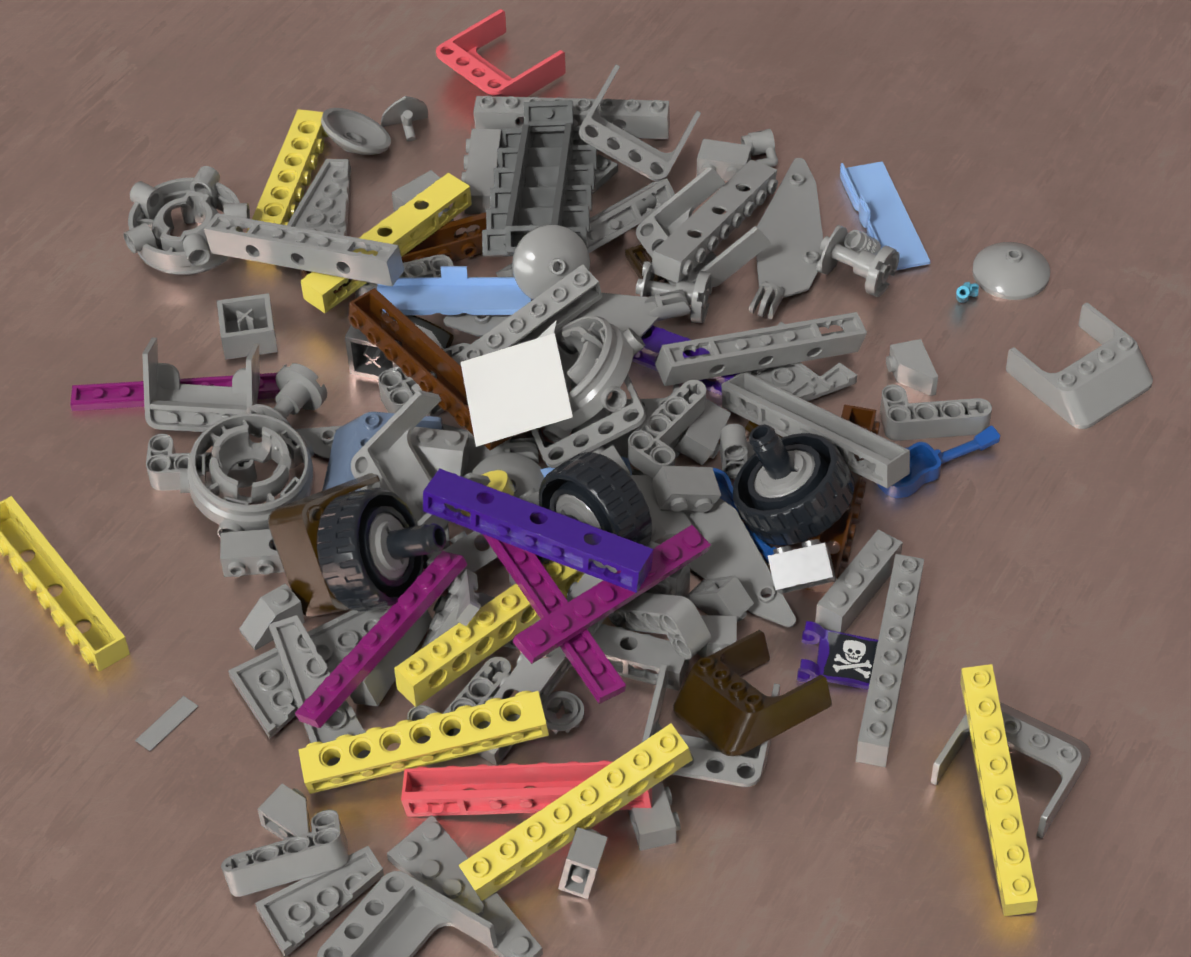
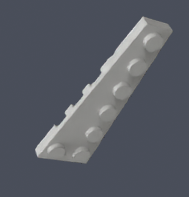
(305, 673)
(434, 860)

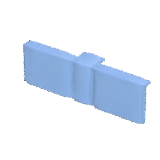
(883, 212)
(455, 294)

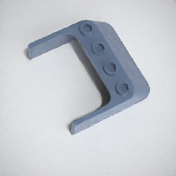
(353, 437)

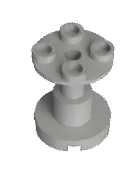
(865, 264)
(695, 293)
(297, 391)

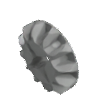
(573, 711)

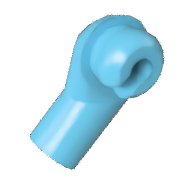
(966, 290)

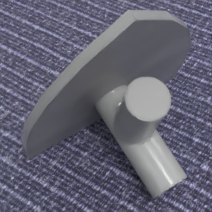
(405, 111)

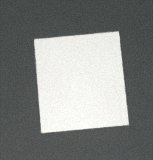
(516, 390)

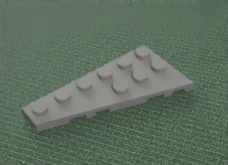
(326, 200)
(263, 678)

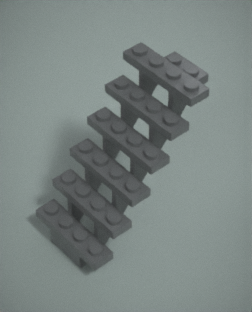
(540, 178)

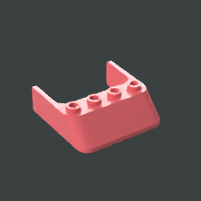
(462, 56)

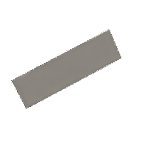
(166, 723)

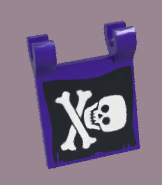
(840, 658)

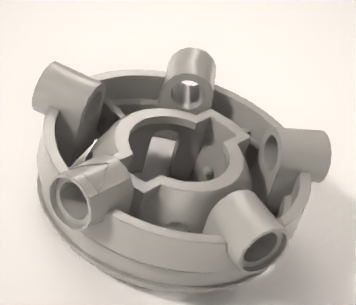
(152, 221)
(594, 368)
(231, 446)

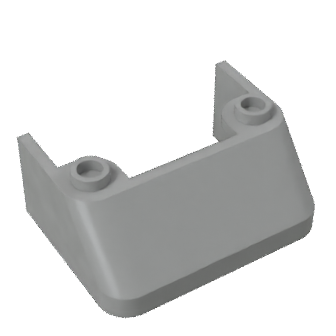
(194, 406)

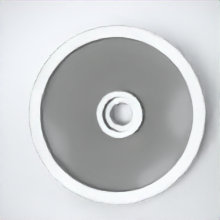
(355, 131)
(540, 250)
(1011, 270)
(520, 469)

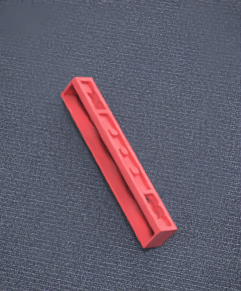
(497, 788)

